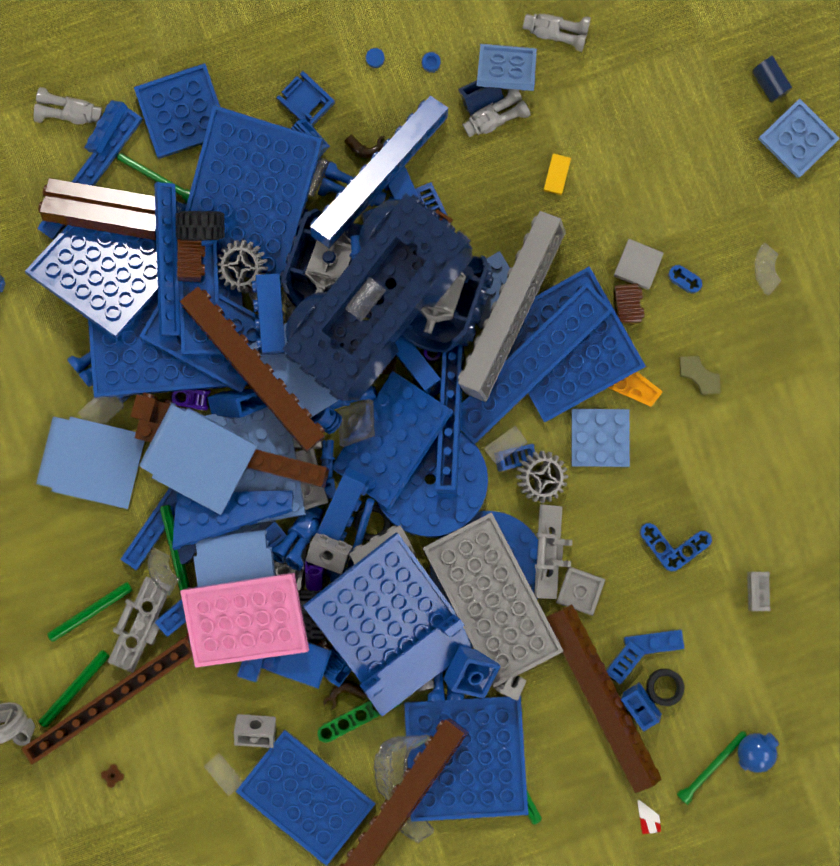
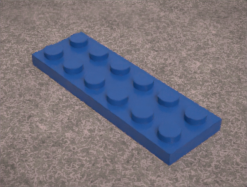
(192, 337)

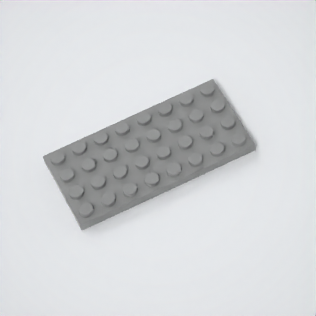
(493, 597)

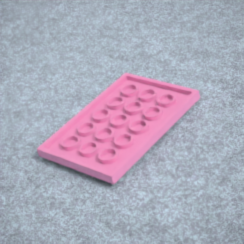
(244, 620)

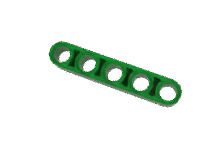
(353, 721)

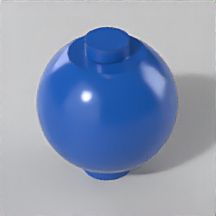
(758, 752)

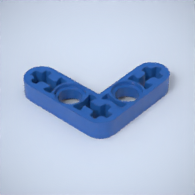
(669, 551)

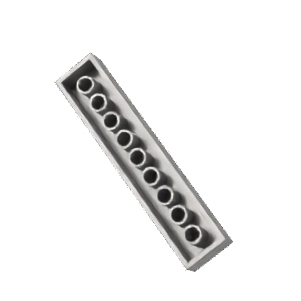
(512, 306)

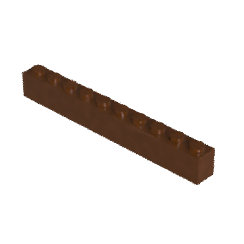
(252, 369)
(261, 461)
(604, 699)
(108, 701)
(407, 794)

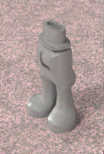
(548, 27)
(74, 109)
(488, 119)

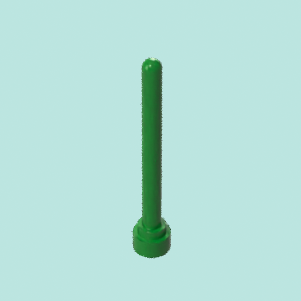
(152, 175)
(687, 793)

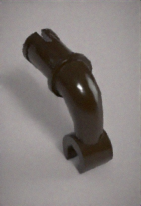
(361, 150)
(346, 687)

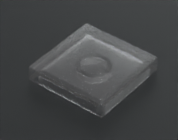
(357, 423)

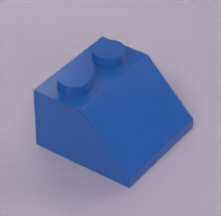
(471, 672)

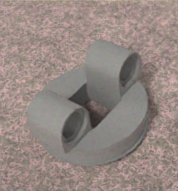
(15, 725)

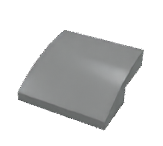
(638, 264)

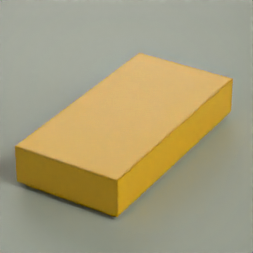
(557, 174)

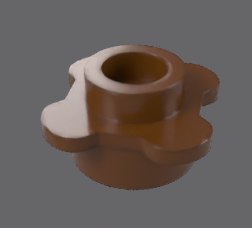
(118, 776)

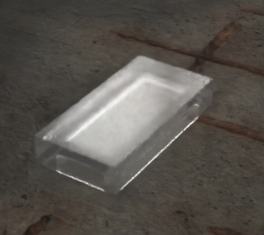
(365, 299)
(223, 774)

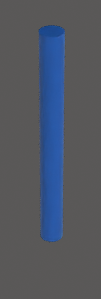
(362, 527)

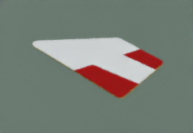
(649, 819)

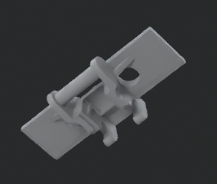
(549, 552)
(143, 629)

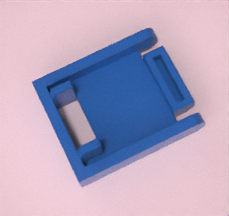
(304, 98)

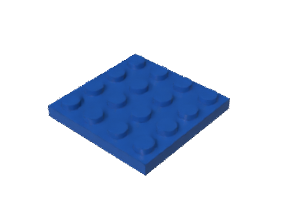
(177, 109)

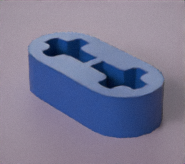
(682, 283)

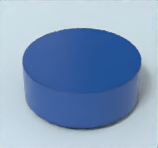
(375, 58)
(431, 62)

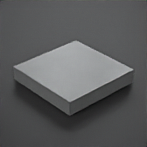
(580, 590)

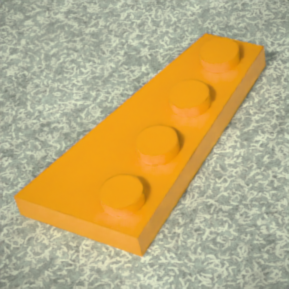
(638, 388)

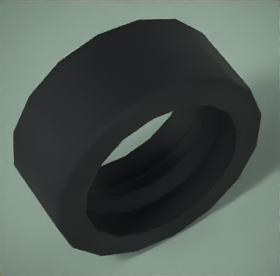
(387, 524)
(679, 691)

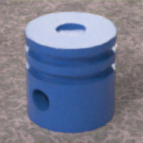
(328, 419)

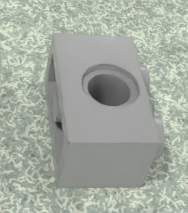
(333, 561)
(255, 731)

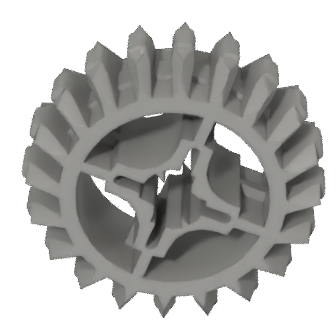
(242, 257)
(541, 483)

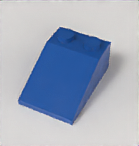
(301, 667)

